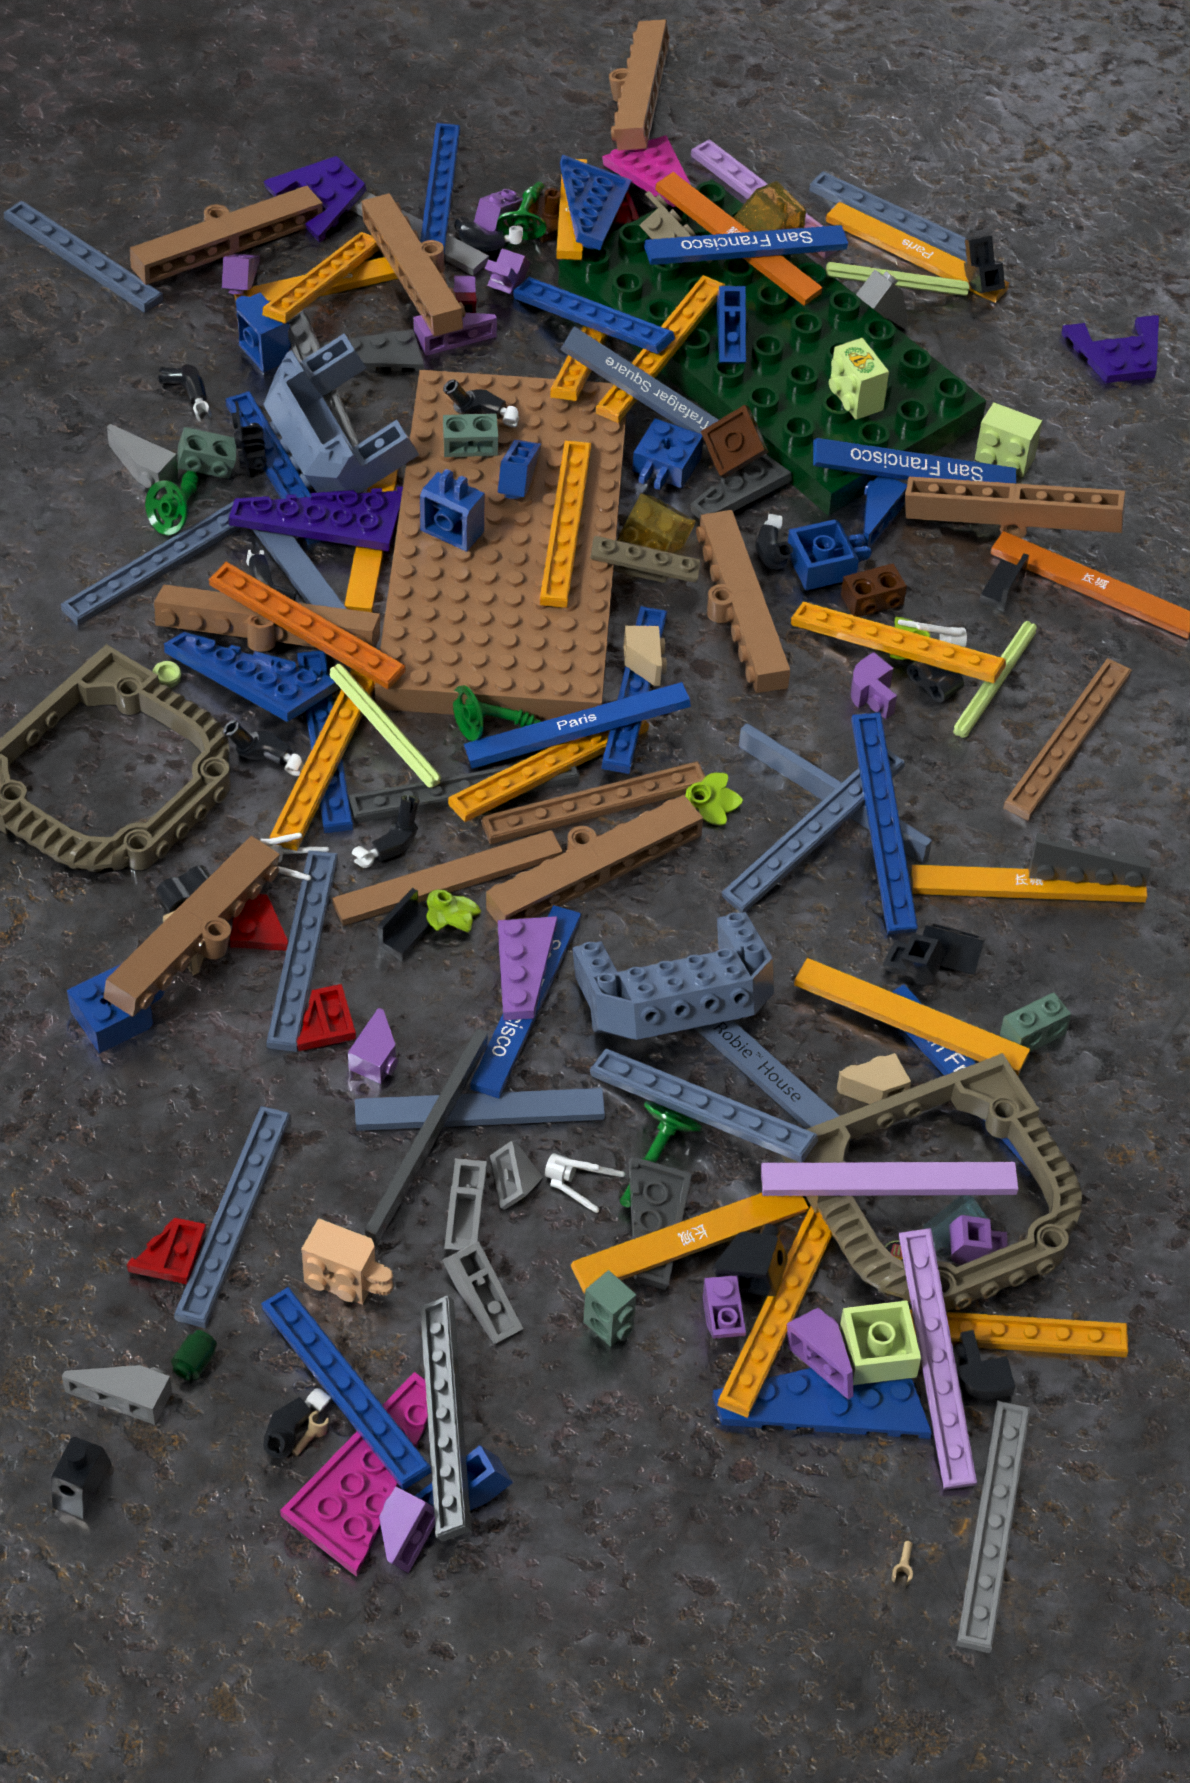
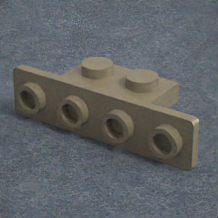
(664, 223)
(644, 561)

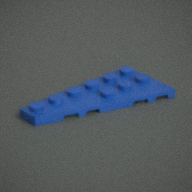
(592, 200)
(258, 677)
(811, 1402)

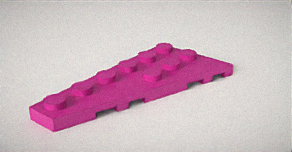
(646, 165)
(347, 1495)

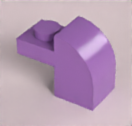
(507, 271)
(871, 685)
(973, 1239)

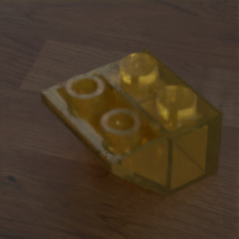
(771, 209)
(656, 525)

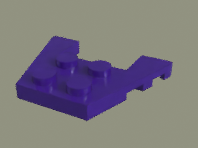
(331, 182)
(1121, 357)

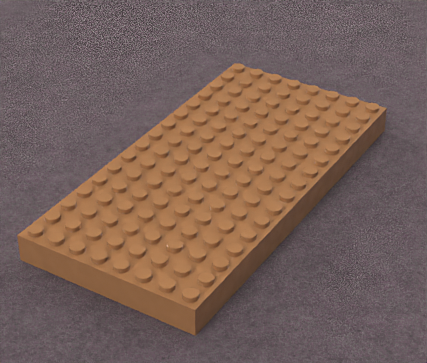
(479, 611)

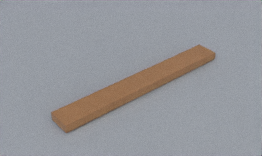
(1067, 739)
(591, 803)
(447, 876)

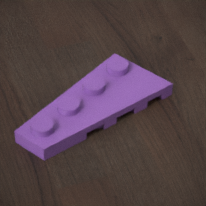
(523, 963)

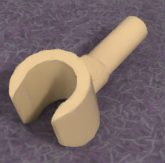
(314, 1430)
(904, 1563)

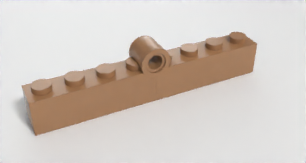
(639, 84)
(224, 234)
(415, 264)
(1015, 505)
(741, 602)
(222, 615)
(595, 860)
(193, 928)

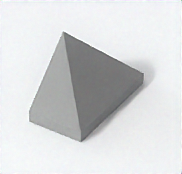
(513, 1174)

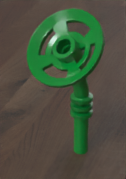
(523, 216)
(171, 504)
(474, 712)
(669, 1123)

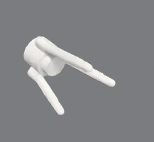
(947, 634)
(272, 843)
(563, 1169)

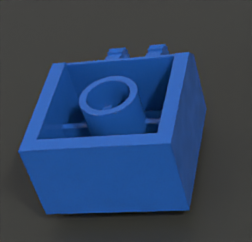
(260, 336)
(667, 454)
(452, 510)
(825, 553)
(102, 1020)

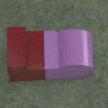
(465, 291)

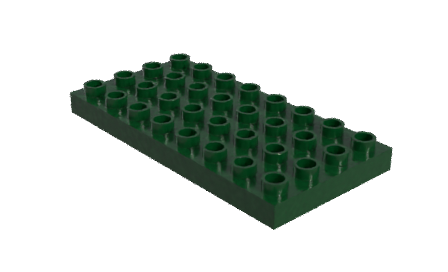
(785, 356)

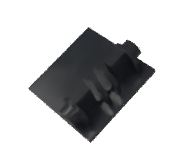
(251, 442)

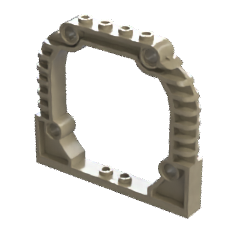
(118, 681)
(987, 1091)

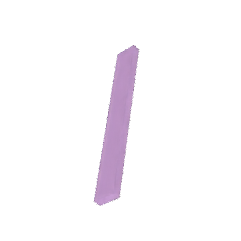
(737, 175)
(889, 1178)
(937, 1359)

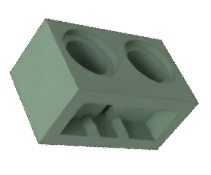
(470, 435)
(206, 453)
(1037, 1022)
(610, 1308)

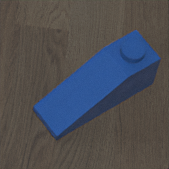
(731, 324)
(518, 468)
(883, 502)
(485, 1478)

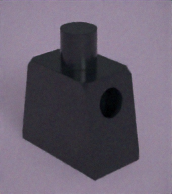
(755, 1260)
(78, 1470)

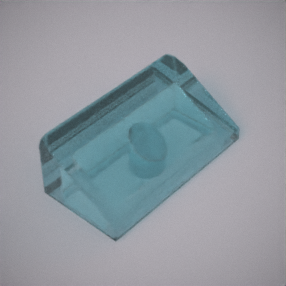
(940, 1223)

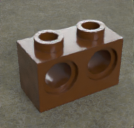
(873, 590)

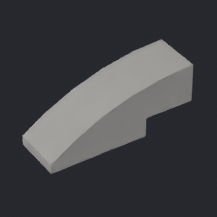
(465, 1204)

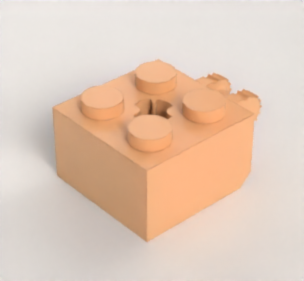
(343, 1263)

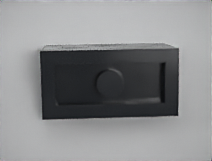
(1004, 583)
(403, 926)
(960, 946)

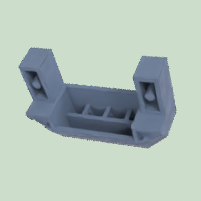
(314, 434)
(680, 991)

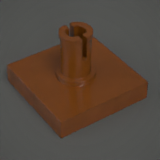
(548, 209)
(734, 441)

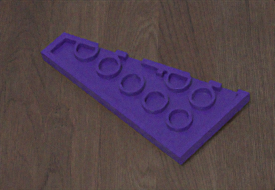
(326, 516)

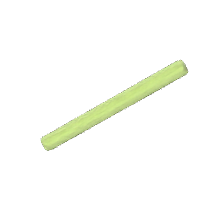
(905, 280)
(988, 689)
(385, 726)

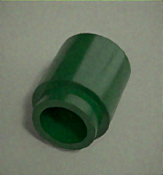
(194, 1355)

